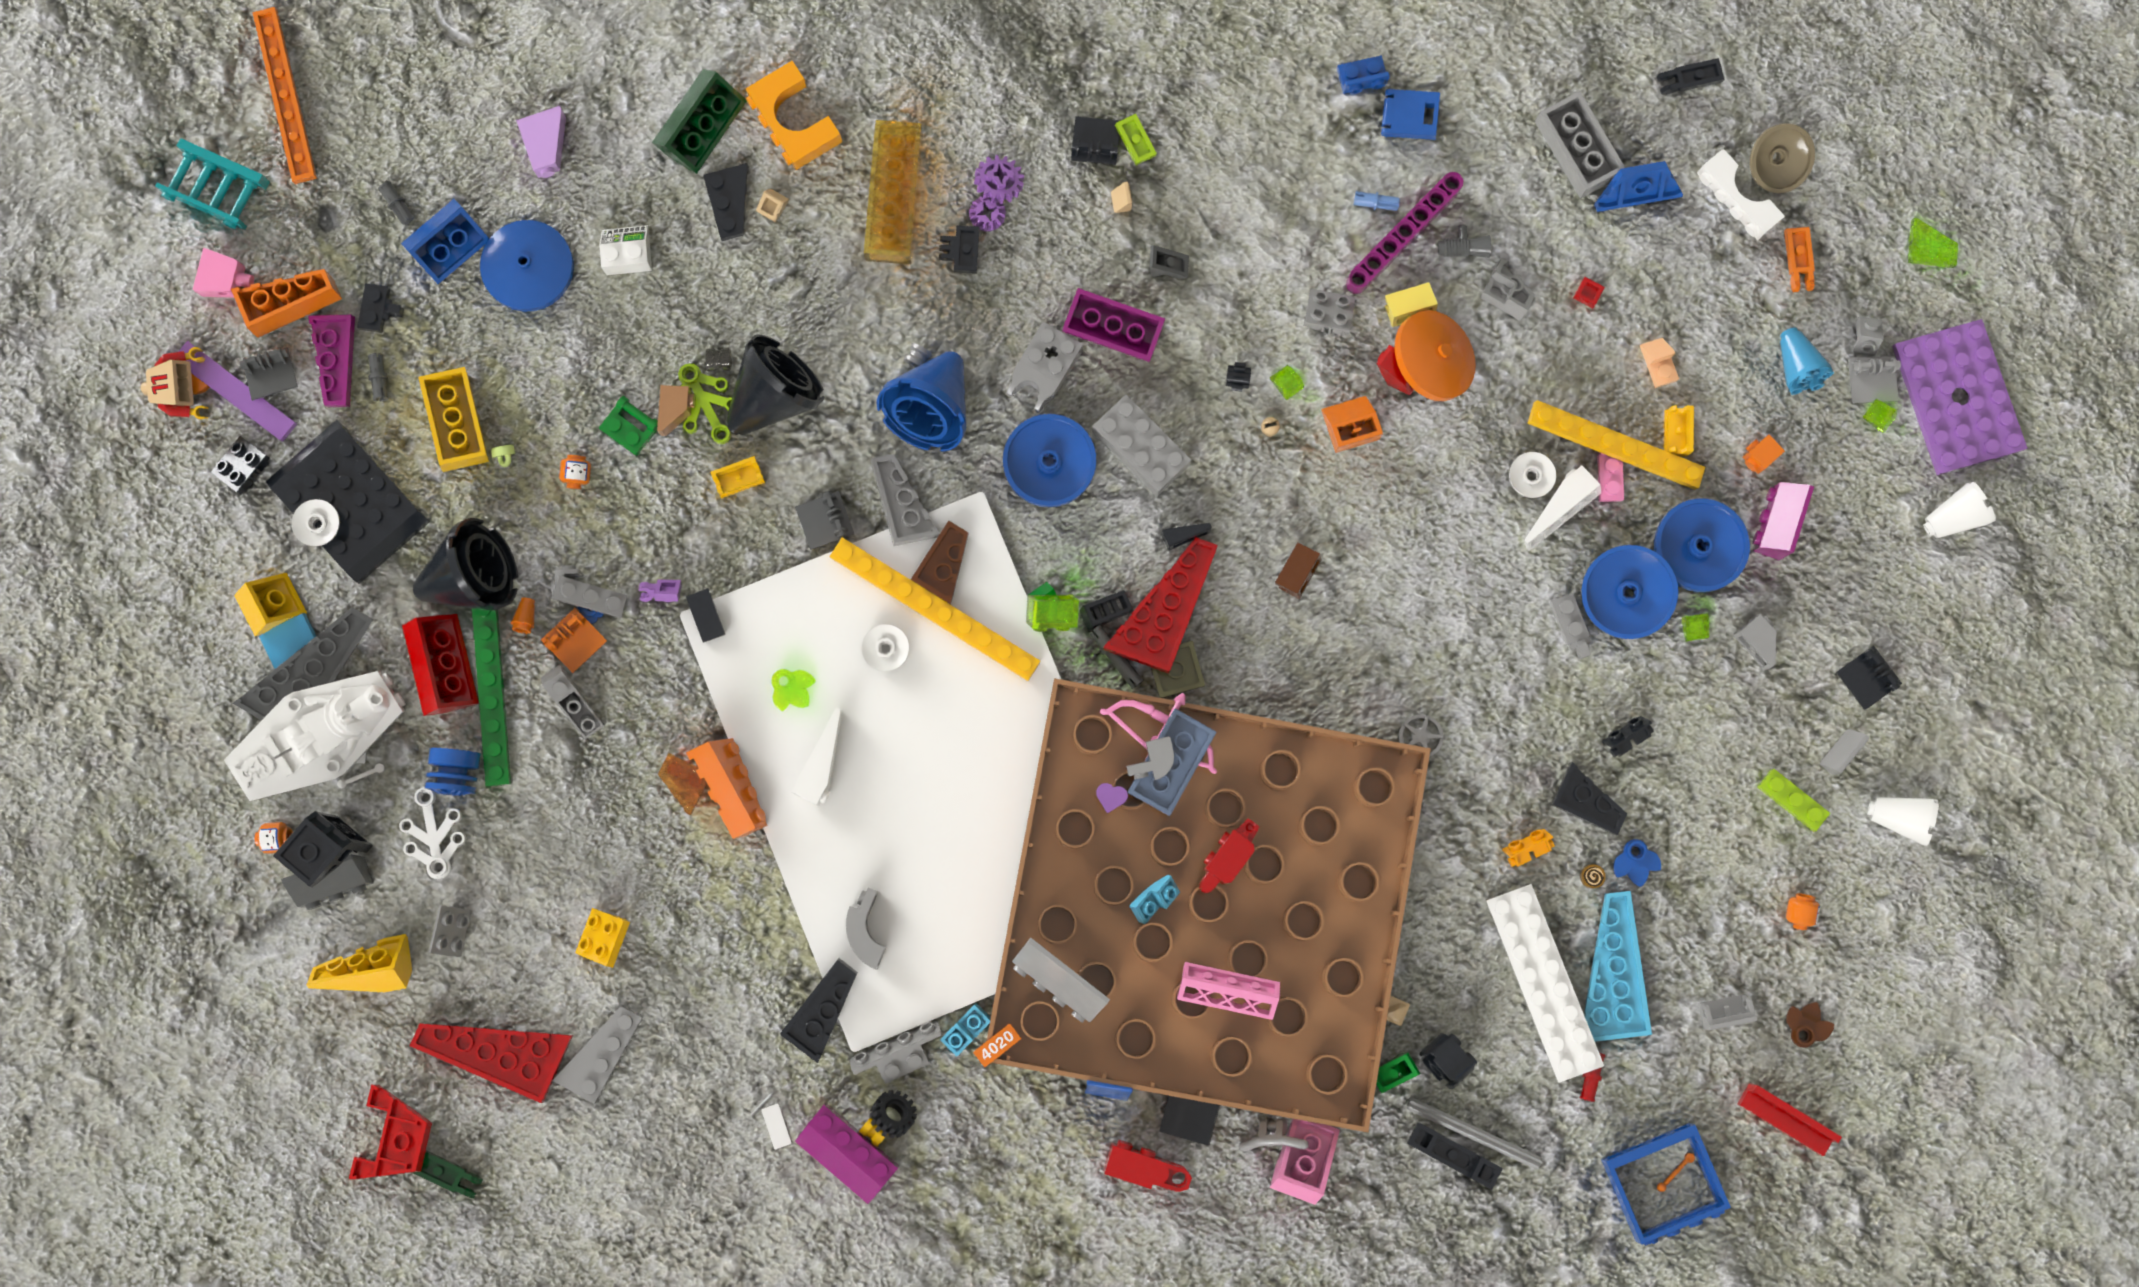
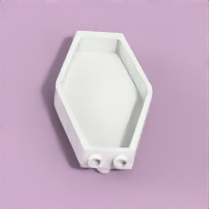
(315, 735)

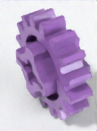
(1000, 172)

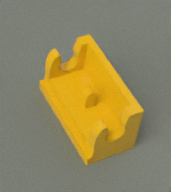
(1679, 430)
(737, 477)

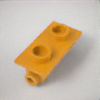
(1518, 850)

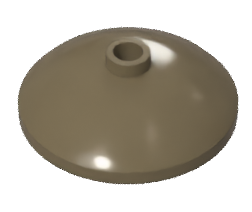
(1793, 160)

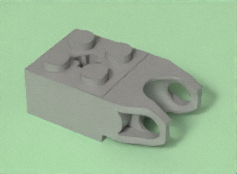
(1044, 373)

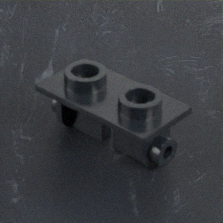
(1636, 729)

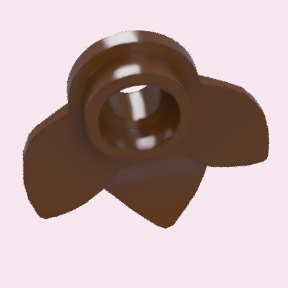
(1810, 1022)

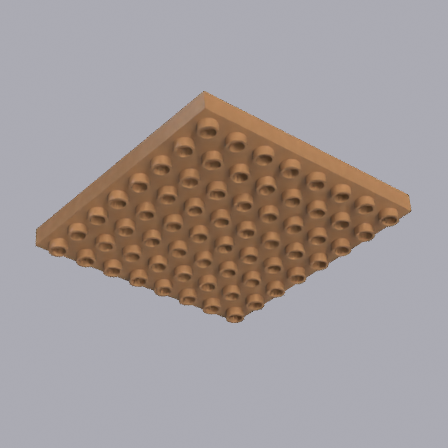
(1306, 910)

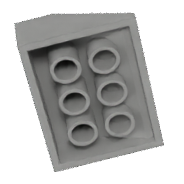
(1059, 980)

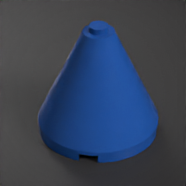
(927, 403)

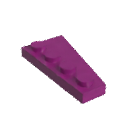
(334, 349)

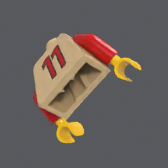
(171, 384)

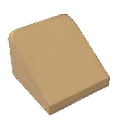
(1121, 198)
(772, 204)

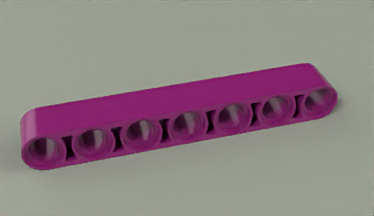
(1409, 223)

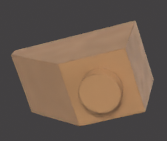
(674, 407)

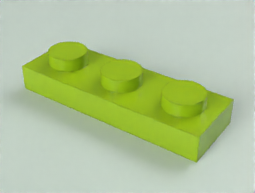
(1793, 800)

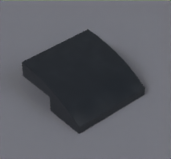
(1189, 1119)

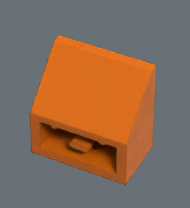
(1352, 424)

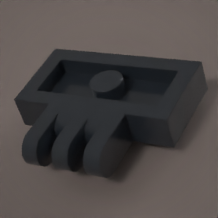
(962, 249)

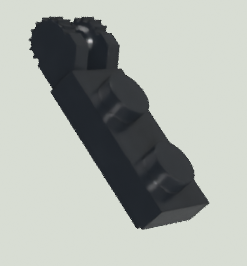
(1692, 76)

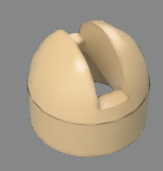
(1270, 431)

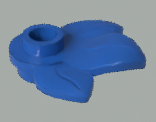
(1636, 866)

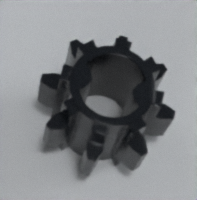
(1238, 376)

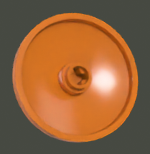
(1435, 355)

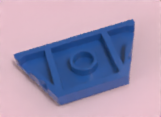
(1639, 186)

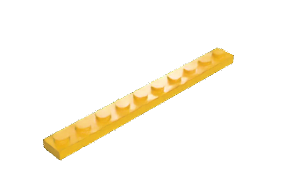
(935, 609)

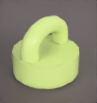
(503, 451)

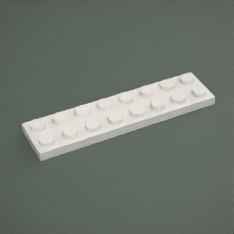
(1545, 983)

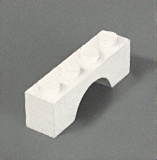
(1720, 177)

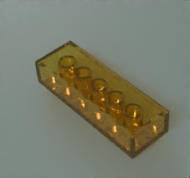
(893, 192)

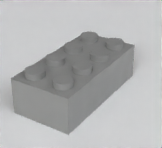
(1579, 144)
(1141, 445)

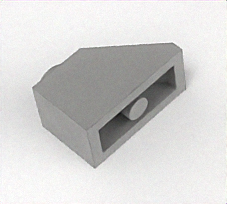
(1759, 640)

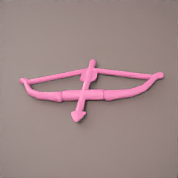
(1158, 715)

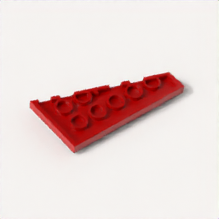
(1161, 619)

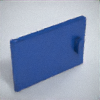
(1108, 1090)

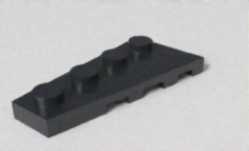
(817, 1016)

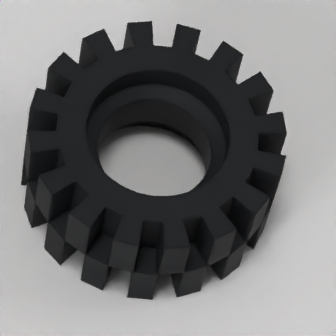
(901, 1105)

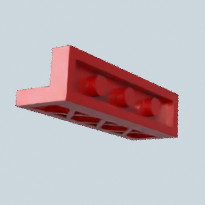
(1788, 1119)

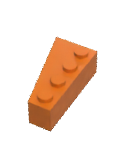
(285, 300)
(729, 786)

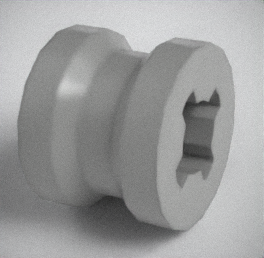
(917, 355)

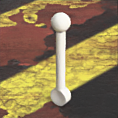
(379, 768)

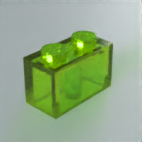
(1052, 612)

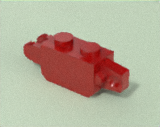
(1230, 857)

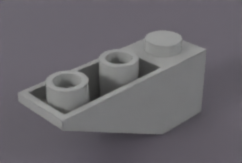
(571, 701)

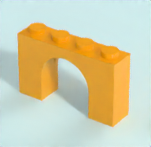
(798, 146)

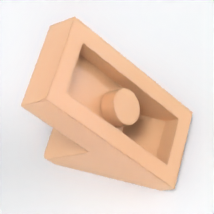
(1659, 361)

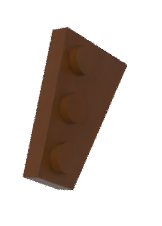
(942, 563)

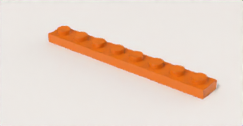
(284, 95)

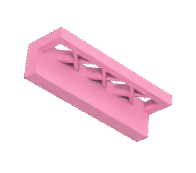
(1230, 986)

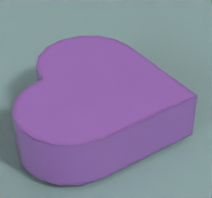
(1111, 797)

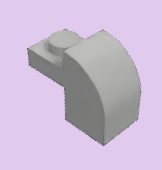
(1160, 756)

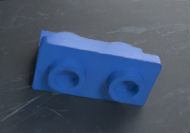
(1363, 75)

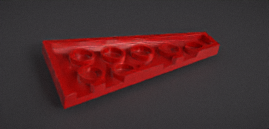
(506, 1057)

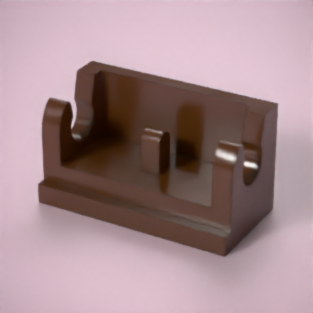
(1298, 570)

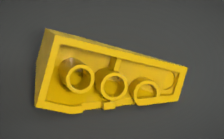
(372, 970)

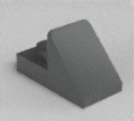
(1168, 262)

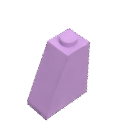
(544, 140)

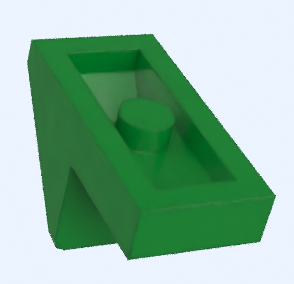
(1396, 1072)

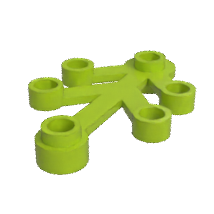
(703, 400)

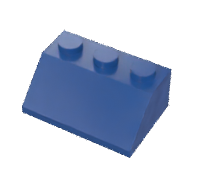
(445, 241)

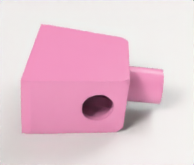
(220, 274)

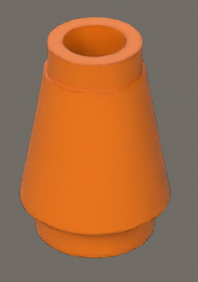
(524, 616)

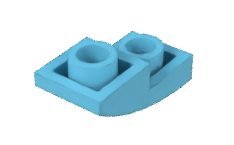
(1156, 896)
(966, 1029)

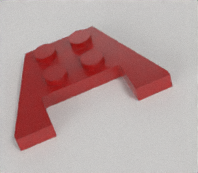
(401, 1142)

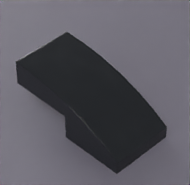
(705, 615)

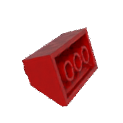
(440, 664)

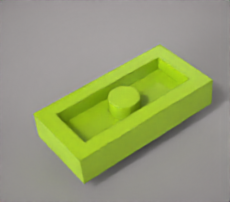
(1135, 139)

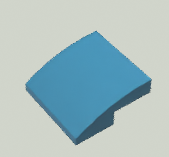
(287, 638)

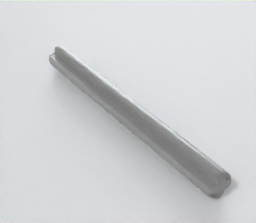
(1474, 1133)

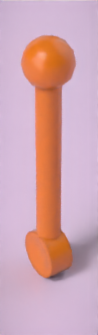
(1689, 1157)

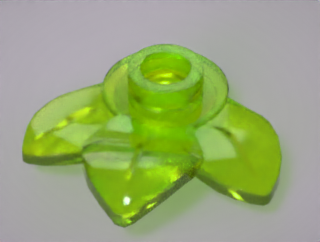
(794, 691)

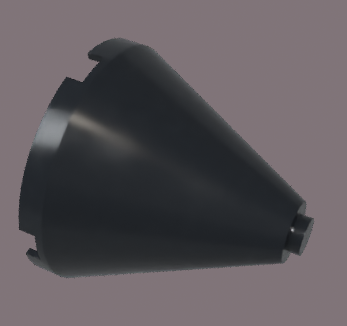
(770, 387)
(469, 569)

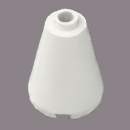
(1960, 512)
(1906, 816)

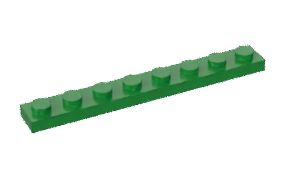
(491, 697)

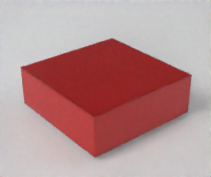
(1588, 292)

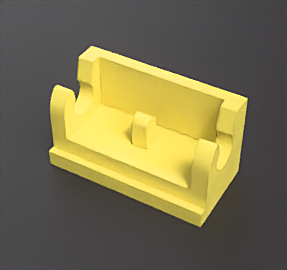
(1408, 302)

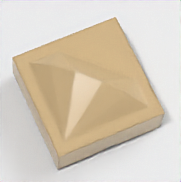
(1397, 1011)

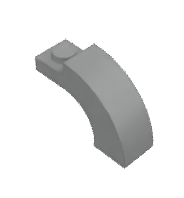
(858, 934)

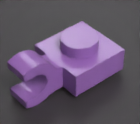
(662, 591)

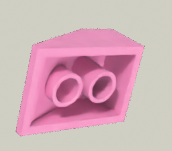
(1306, 1171)

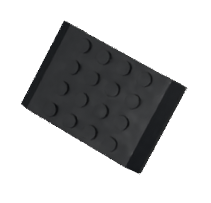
(370, 507)

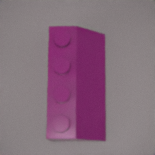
(1113, 325)
(846, 1153)

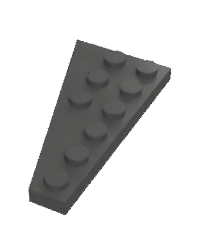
(310, 666)

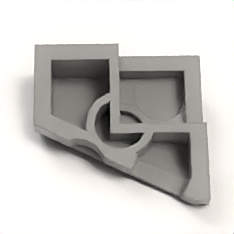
(1507, 292)

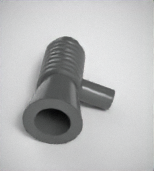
(1464, 247)

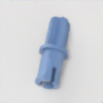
(1376, 201)

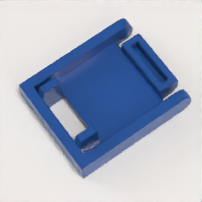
(1405, 114)

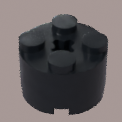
(1448, 1060)

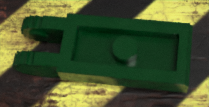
(447, 1174)

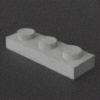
(589, 596)

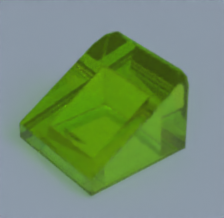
(1287, 382)
(1880, 415)
(1696, 627)

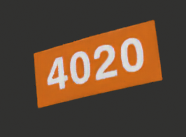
(997, 1045)

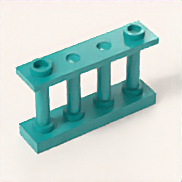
(212, 162)

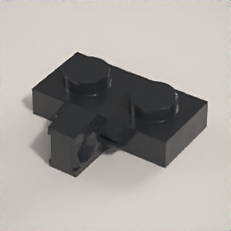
(377, 308)

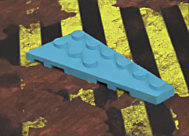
(1616, 990)

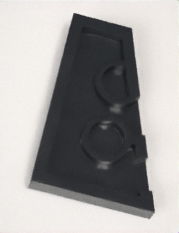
(727, 196)

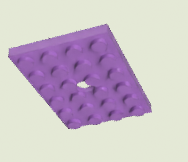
(1956, 432)

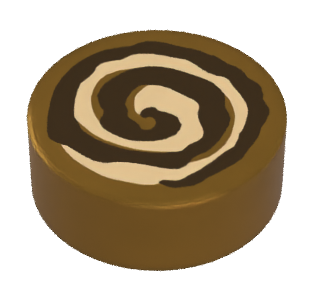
(1592, 876)

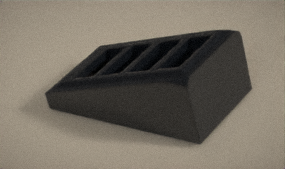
(1181, 535)
(1088, 618)

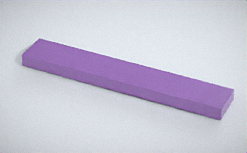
(239, 395)

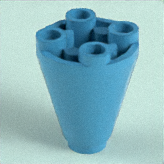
(1802, 362)

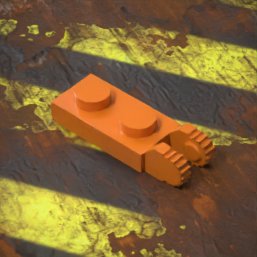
(1800, 257)

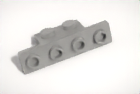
(898, 1055)

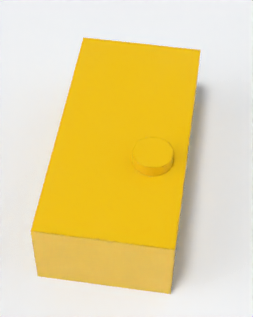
(453, 419)

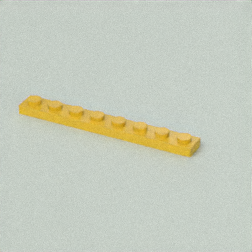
(1616, 445)

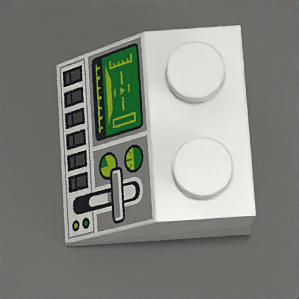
(625, 250)

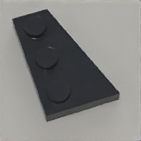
(1587, 802)

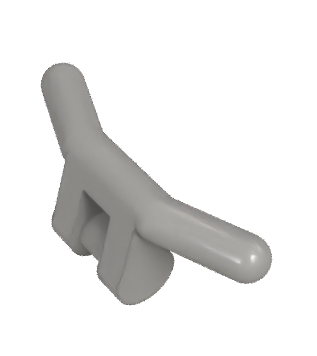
(1276, 1139)

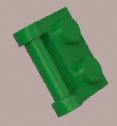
(626, 433)

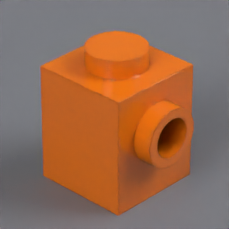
(1762, 453)

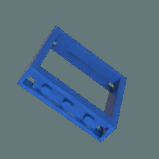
(1692, 1218)

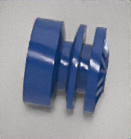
(452, 771)

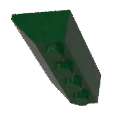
(699, 120)

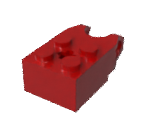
(1143, 1167)

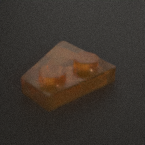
(682, 781)

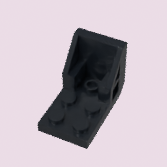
(319, 847)

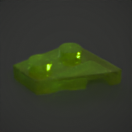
(1930, 246)

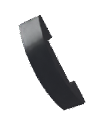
(1454, 1155)

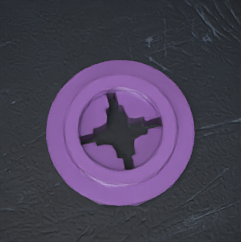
(997, 216)

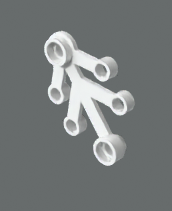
(433, 837)

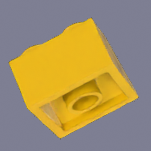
(269, 602)

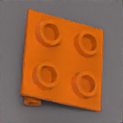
(573, 640)

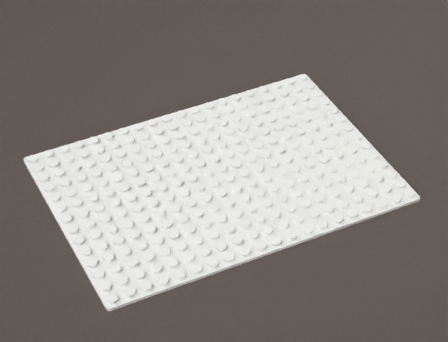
(924, 769)

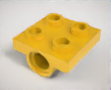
(602, 937)

